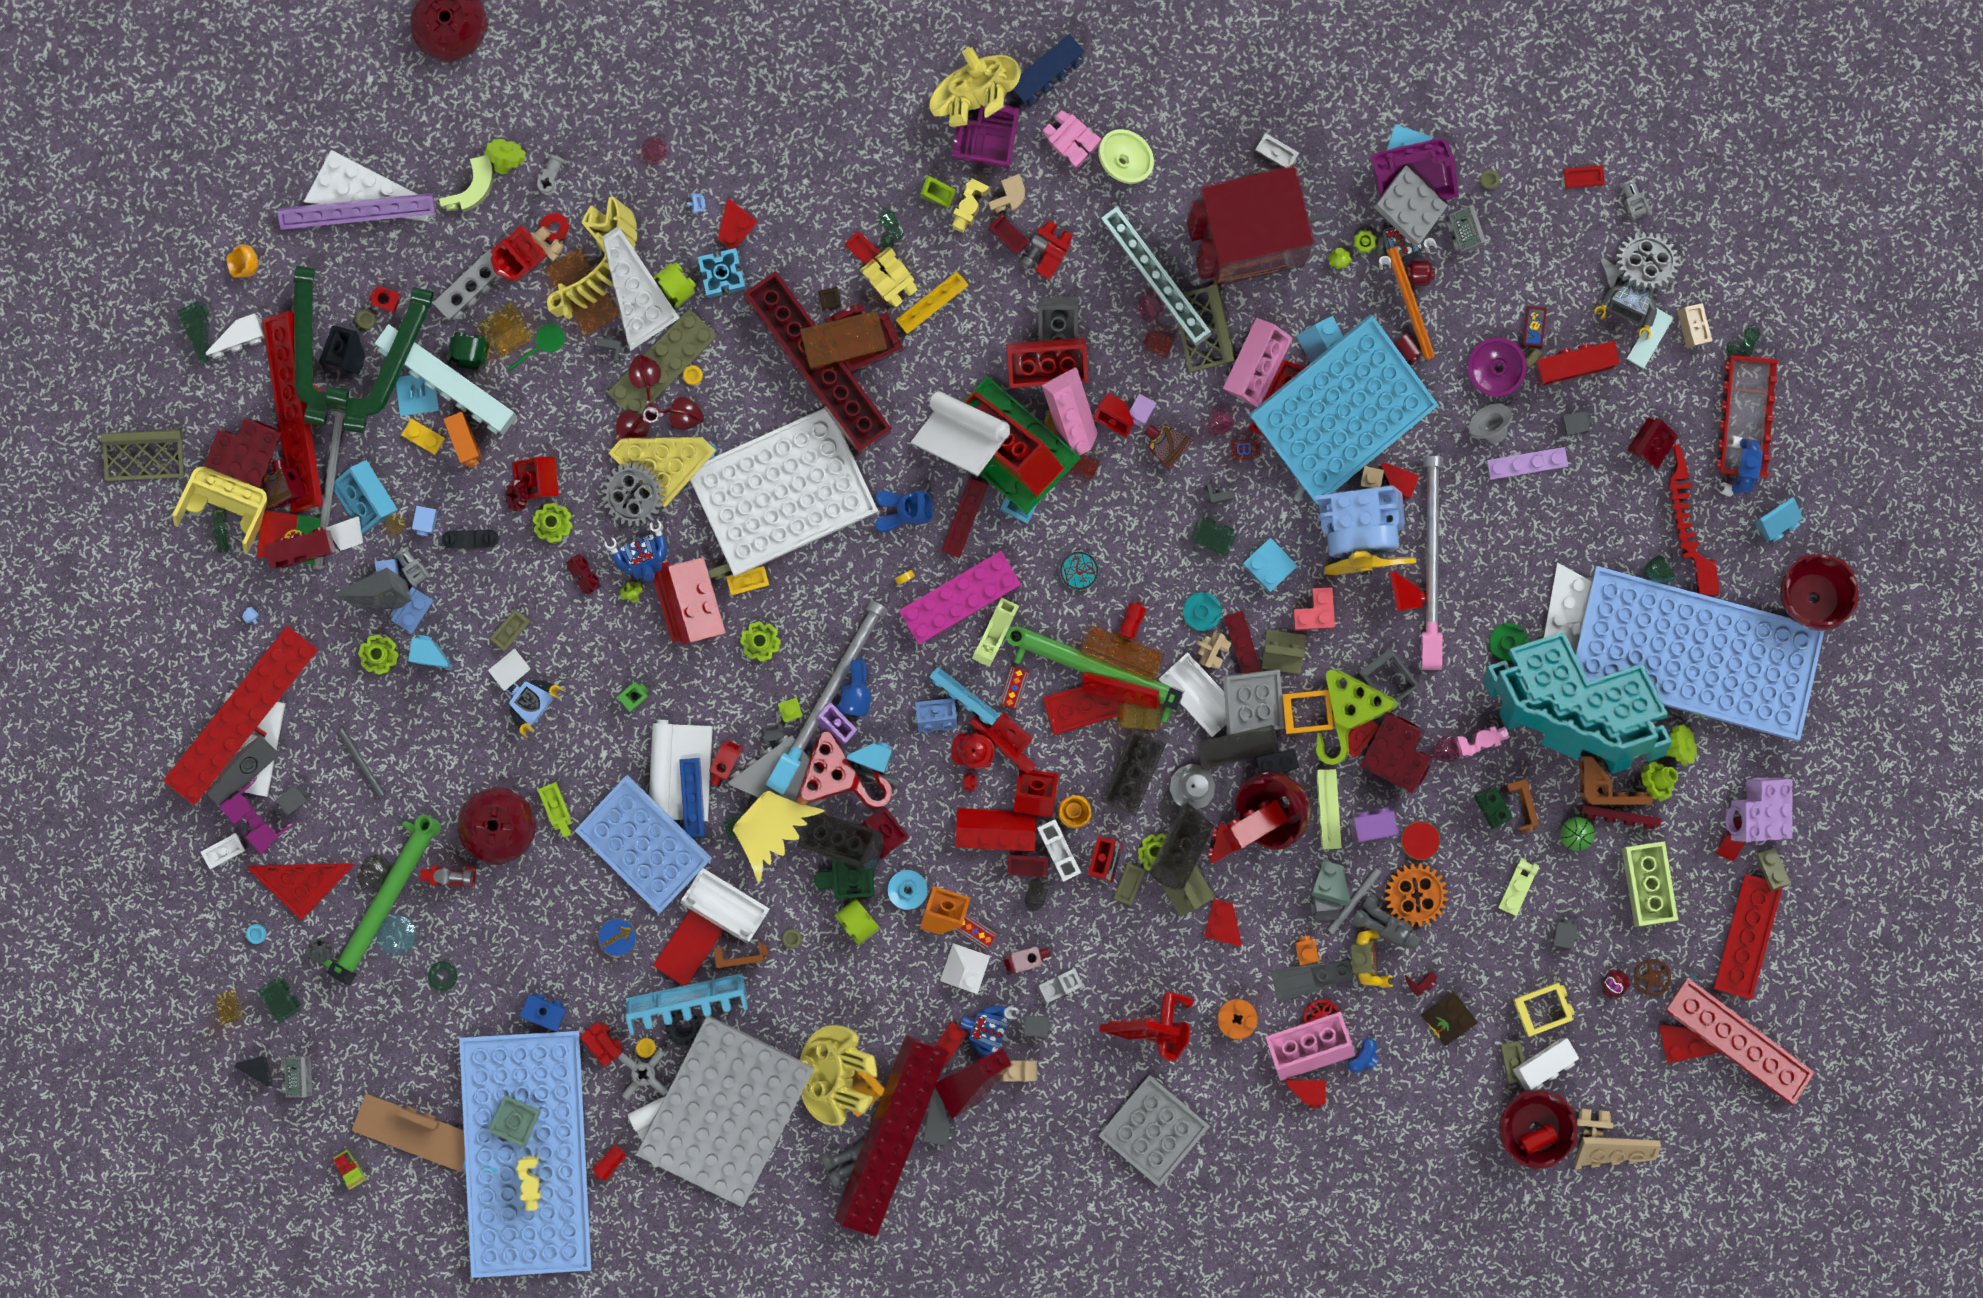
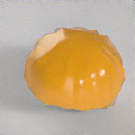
(242, 261)
(1075, 811)

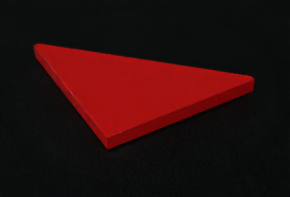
(301, 884)

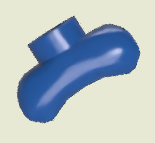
(1365, 1057)

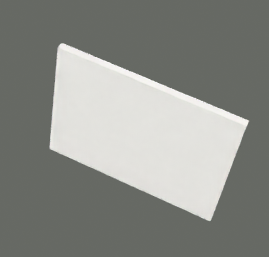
(782, 491)

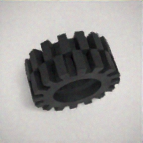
(682, 1039)

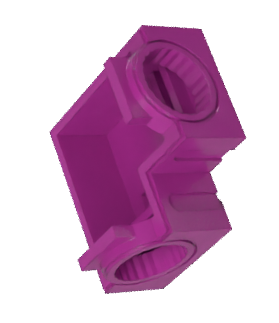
(988, 139)

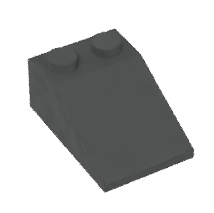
(1057, 318)
(377, 591)

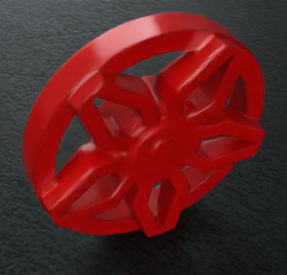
(1320, 1013)

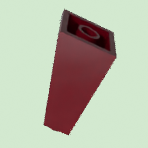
(972, 1082)

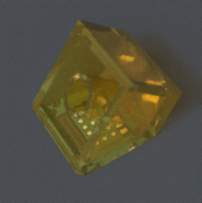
(506, 329)

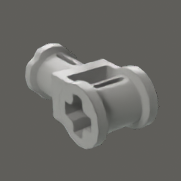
(550, 174)
(1634, 200)
(413, 568)

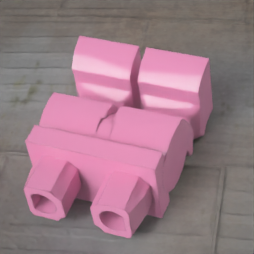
(1066, 137)
(1481, 740)

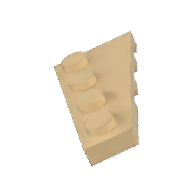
(1606, 1150)

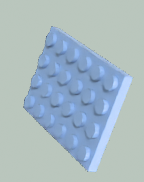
(643, 844)

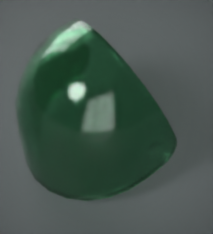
(1659, 570)

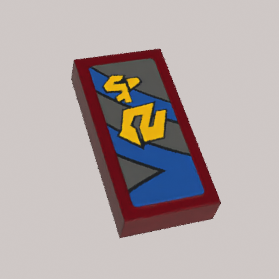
(1534, 326)

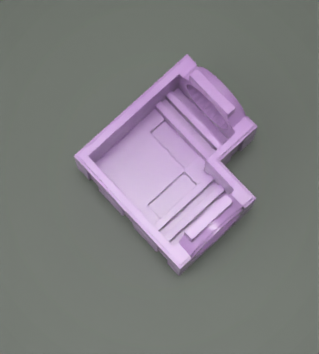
(1765, 812)

